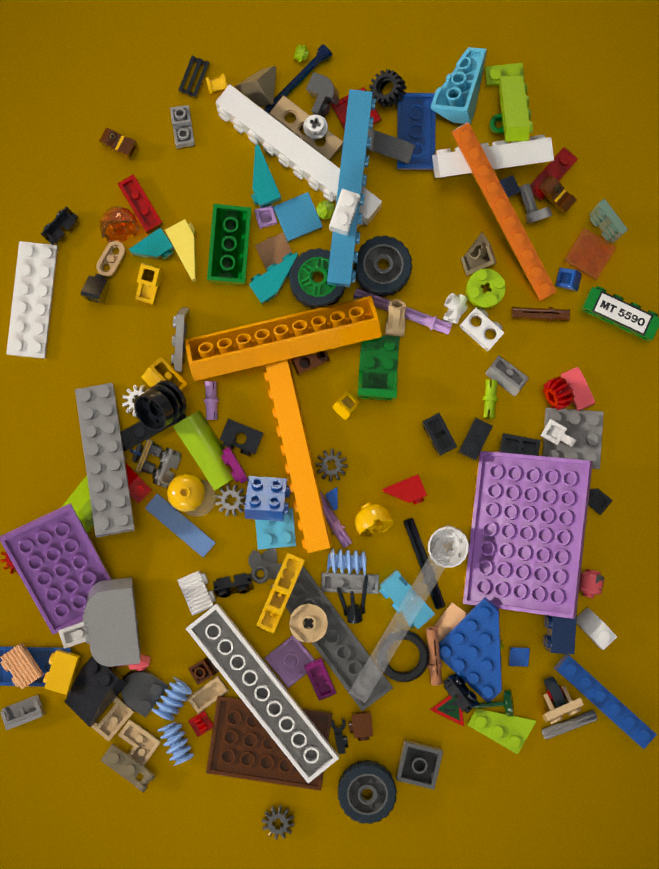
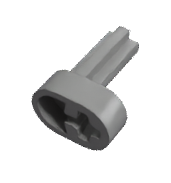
(533, 213)

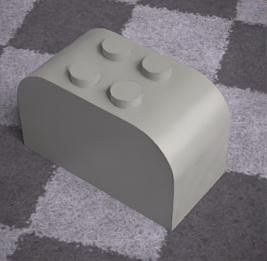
(112, 623)

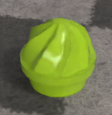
(325, 209)

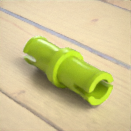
(490, 399)

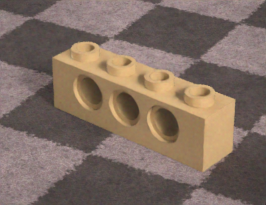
(287, 108)

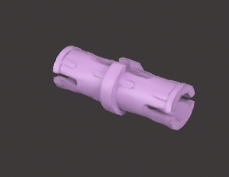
(211, 400)

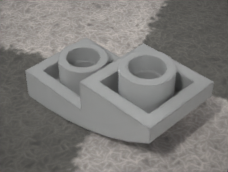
(182, 126)

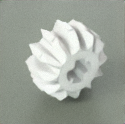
(132, 397)

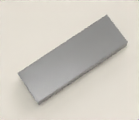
(349, 582)

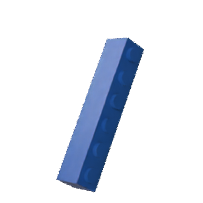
(605, 701)

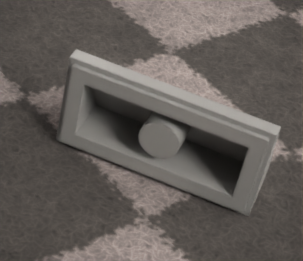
(507, 375)

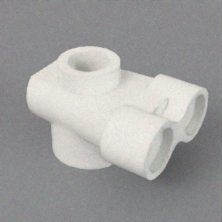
(457, 306)

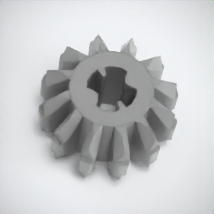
(227, 505)

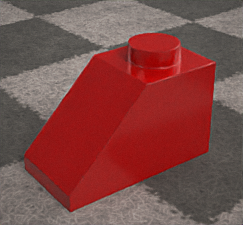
(137, 486)
(407, 490)

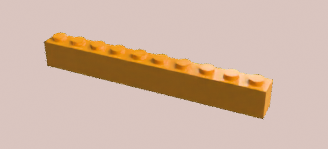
(298, 456)

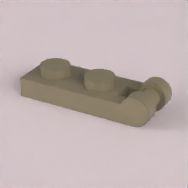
(127, 767)

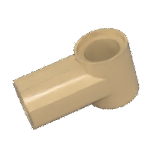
(395, 322)

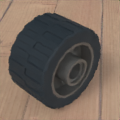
(383, 251)
(368, 807)

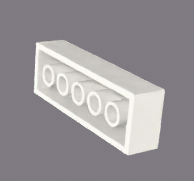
(500, 156)

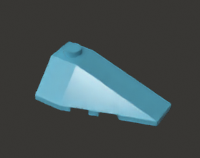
(460, 92)

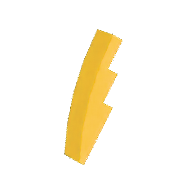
(280, 593)

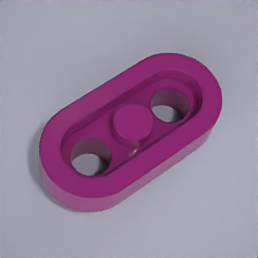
(238, 472)

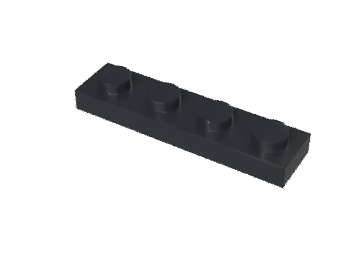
(139, 433)

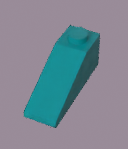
(264, 186)

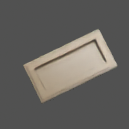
(208, 694)

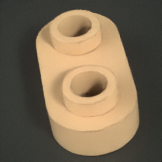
(111, 259)

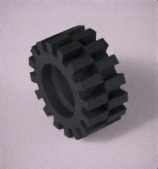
(396, 92)

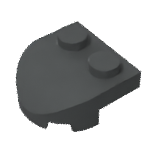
(142, 691)

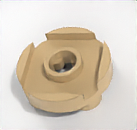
(297, 623)

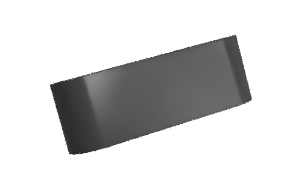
(390, 146)

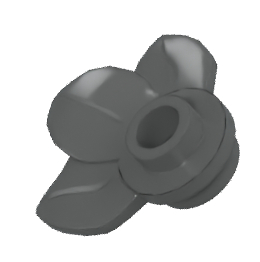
(266, 562)

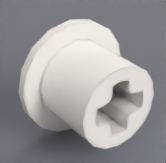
(315, 126)

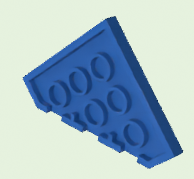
(474, 650)

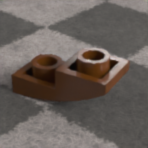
(203, 670)

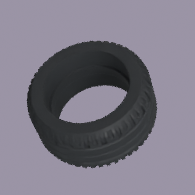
(421, 666)

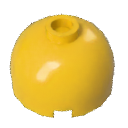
(186, 493)
(373, 519)

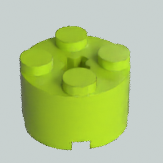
(495, 285)

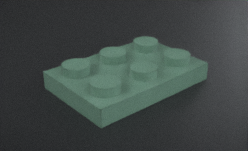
(607, 221)

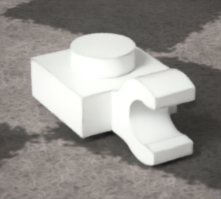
(555, 433)

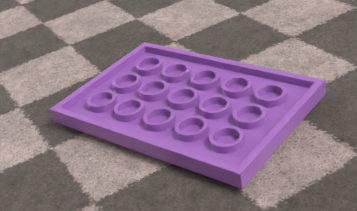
(56, 565)

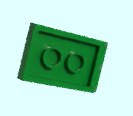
(378, 368)

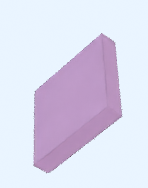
(289, 660)

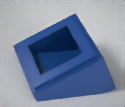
(568, 279)
(332, 497)
(519, 656)

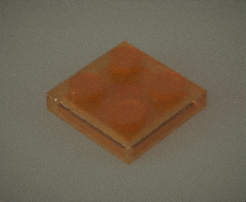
(589, 254)

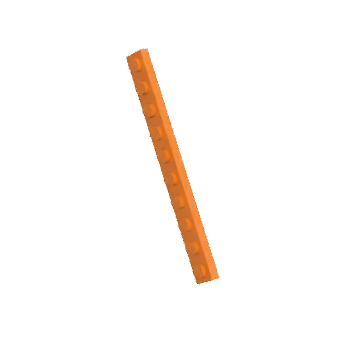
(503, 211)

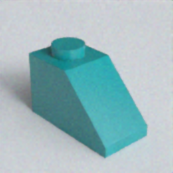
(154, 246)

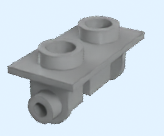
(162, 473)

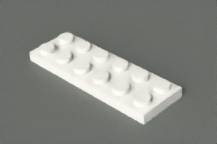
(32, 300)

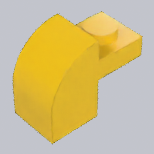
(149, 281)

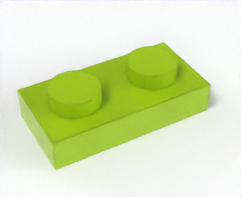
(493, 73)

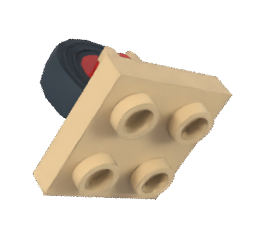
(555, 695)

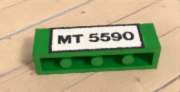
(621, 314)

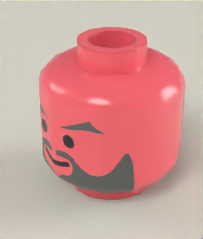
(591, 583)

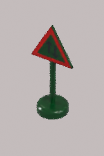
(451, 711)

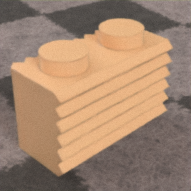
(21, 666)

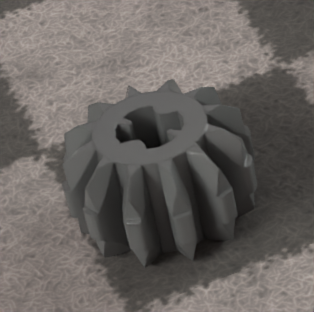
(338, 464)
(272, 825)

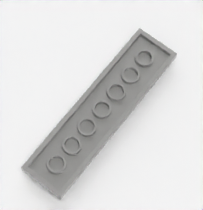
(104, 460)

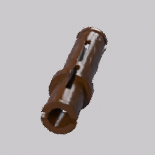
(541, 314)

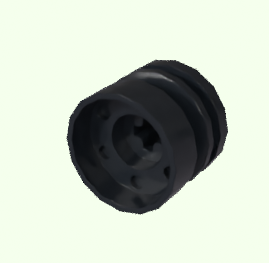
(160, 405)

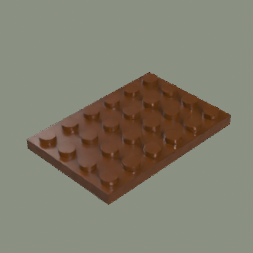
(247, 751)

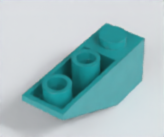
(270, 283)

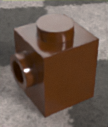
(361, 725)

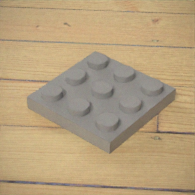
(583, 427)

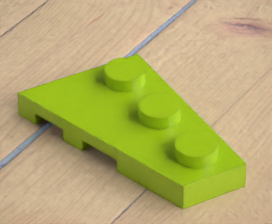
(504, 730)

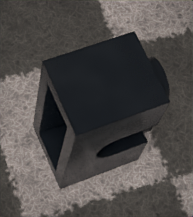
(233, 429)

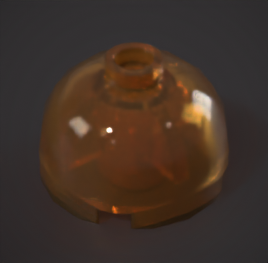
(117, 224)

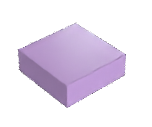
(265, 216)

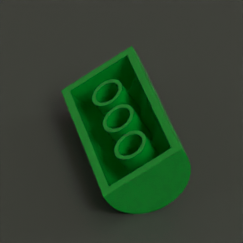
(229, 244)

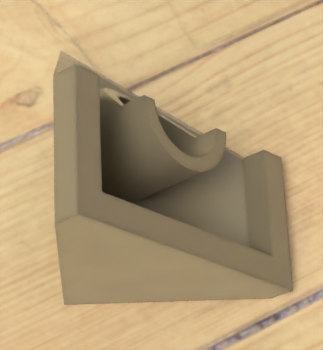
(260, 86)
(479, 256)

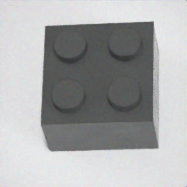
(419, 764)

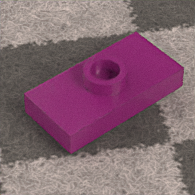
(320, 679)

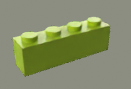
(514, 108)

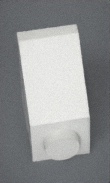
(595, 628)

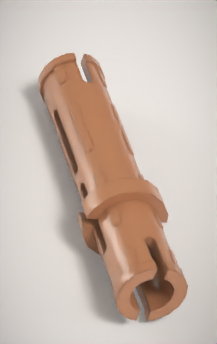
(434, 663)

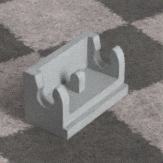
(22, 712)

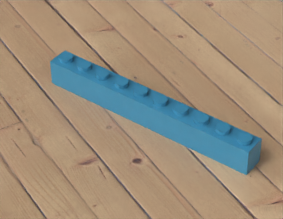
(352, 179)

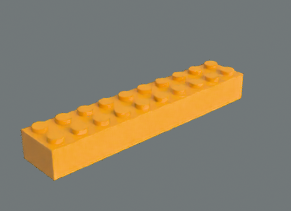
(282, 338)

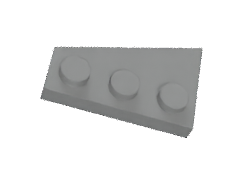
(178, 340)

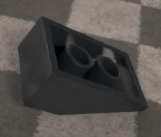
(94, 690)

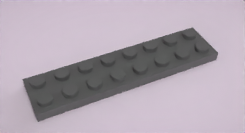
(339, 644)

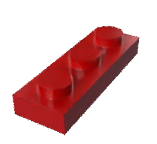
(558, 168)
(140, 203)

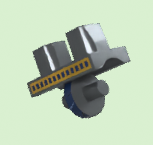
(143, 464)

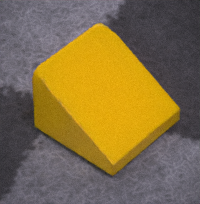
(346, 405)

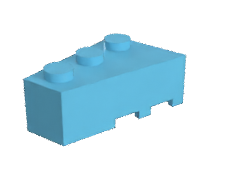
(397, 588)

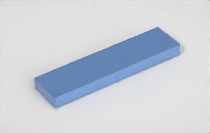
(180, 525)

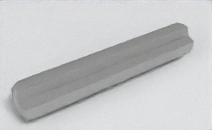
(569, 724)

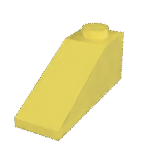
(185, 245)

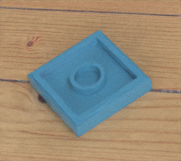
(298, 217)

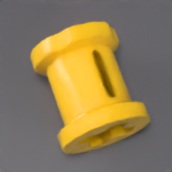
(216, 83)

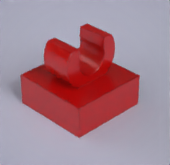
(201, 723)

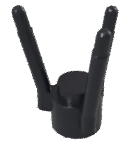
(354, 611)

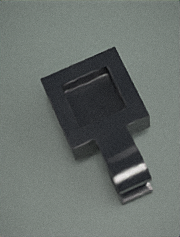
(341, 741)

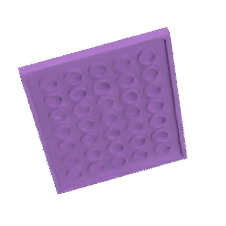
(528, 533)

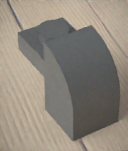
(324, 91)

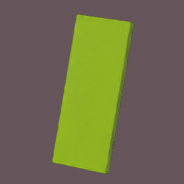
(205, 449)

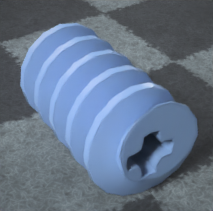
(347, 561)
(173, 700)
(176, 743)

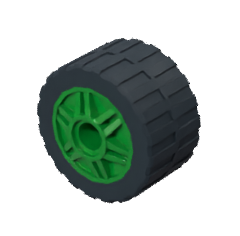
(307, 291)

